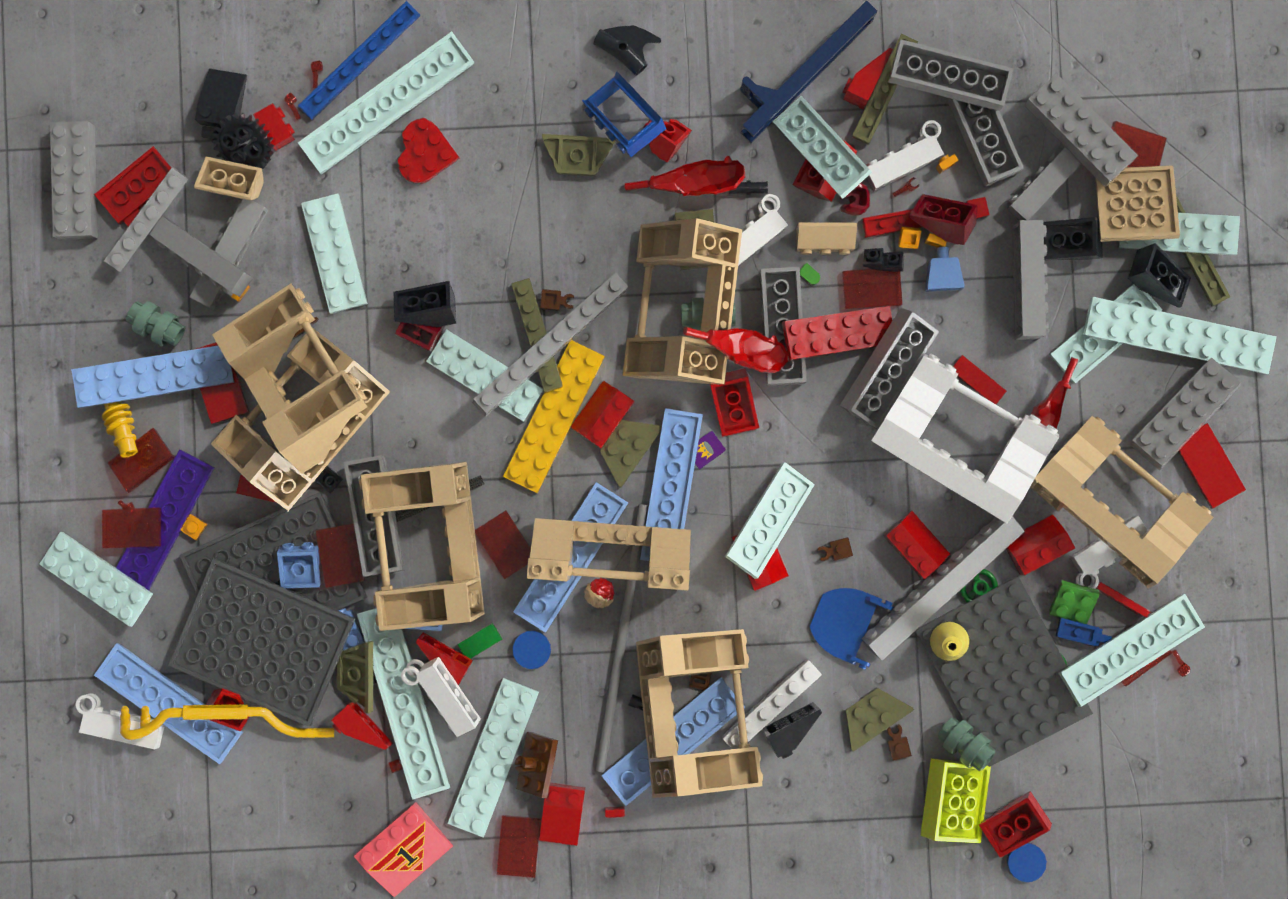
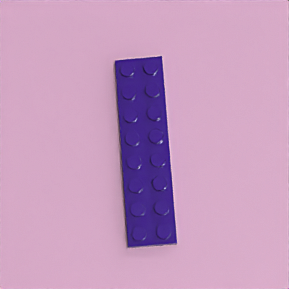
(176, 499)

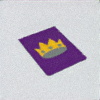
(708, 449)

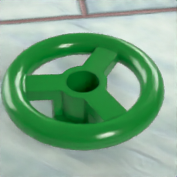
(968, 597)

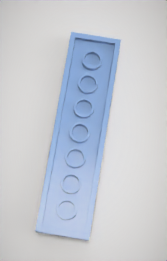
(151, 376)
(673, 471)
(547, 597)
(150, 688)
(693, 726)

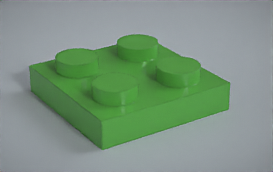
(1074, 602)

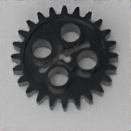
(233, 127)

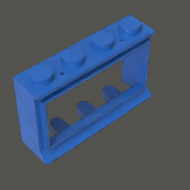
(643, 137)

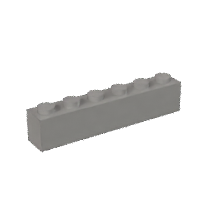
(1044, 185)
(146, 219)
(231, 246)
(200, 256)

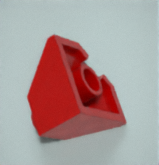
(670, 140)
(225, 697)

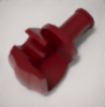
(859, 201)

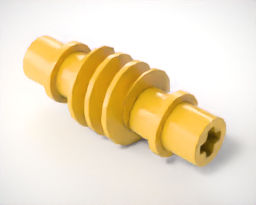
(118, 424)

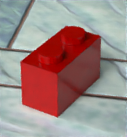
(274, 121)

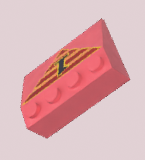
(403, 850)

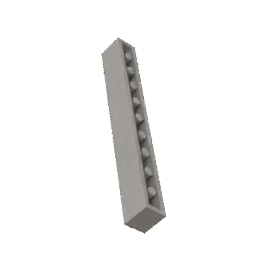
(550, 344)
(941, 586)

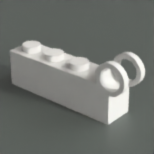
(907, 159)
(763, 230)
(1099, 554)
(444, 693)
(107, 724)

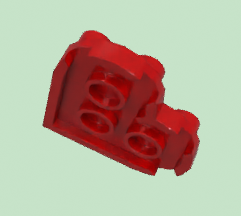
(425, 152)

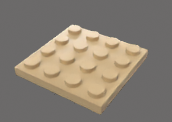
(1138, 205)

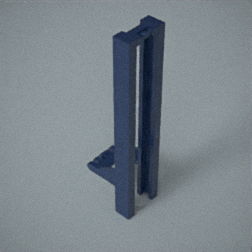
(774, 102)

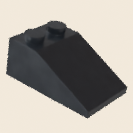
(220, 97)
(1073, 239)
(1159, 275)
(426, 305)

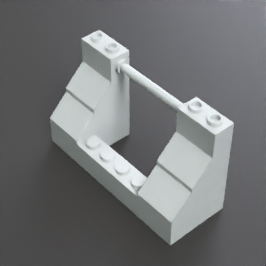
(1013, 469)

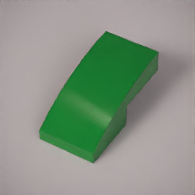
(480, 641)

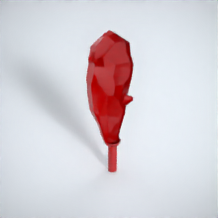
(701, 178)
(745, 347)
(1051, 407)

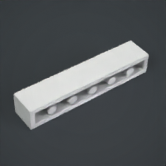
(774, 702)

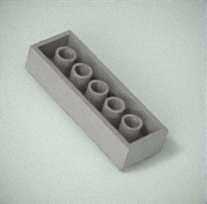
(950, 75)
(1080, 130)
(986, 141)
(73, 180)
(1029, 280)
(781, 303)
(889, 368)
(1185, 413)
(365, 523)

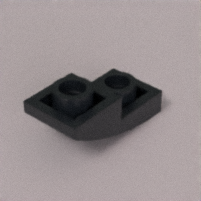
(878, 260)

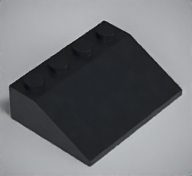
(790, 730)

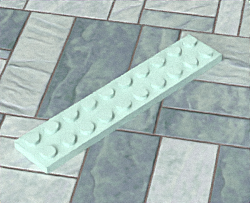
(386, 103)
(1179, 335)
(405, 709)

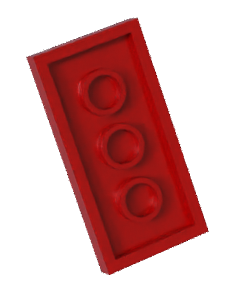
(133, 185)

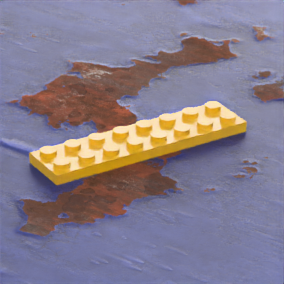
(553, 417)

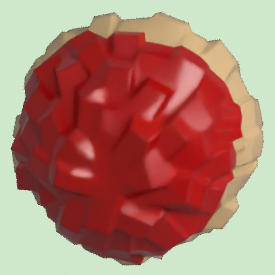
(599, 593)

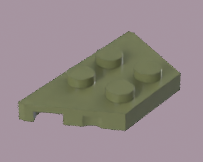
(577, 153)
(627, 447)
(356, 674)
(873, 715)

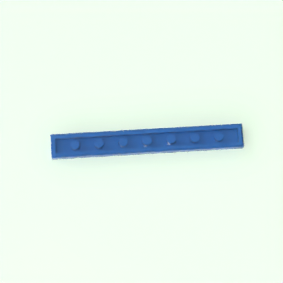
(359, 60)

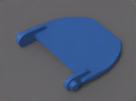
(843, 621)

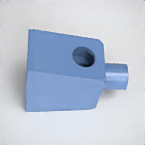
(944, 272)

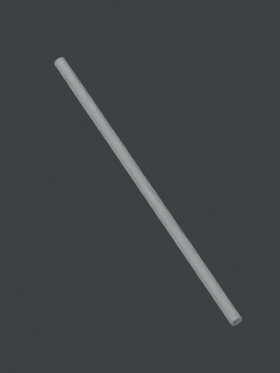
(620, 648)

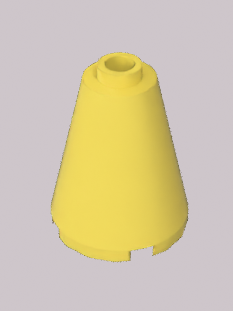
(946, 634)

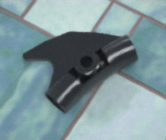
(630, 38)

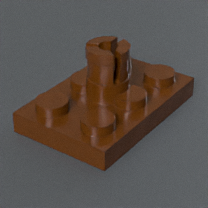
(536, 764)

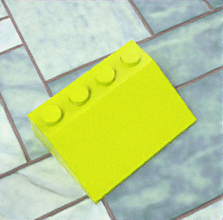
(954, 802)

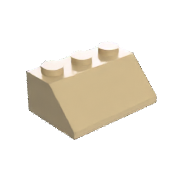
(230, 179)
(826, 238)

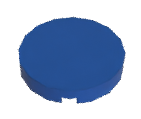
(531, 649)
(1027, 863)

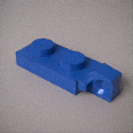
(1081, 632)

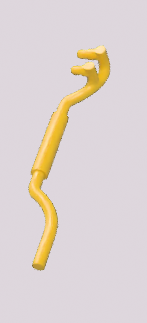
(210, 712)

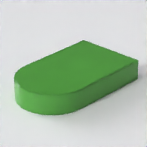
(809, 274)

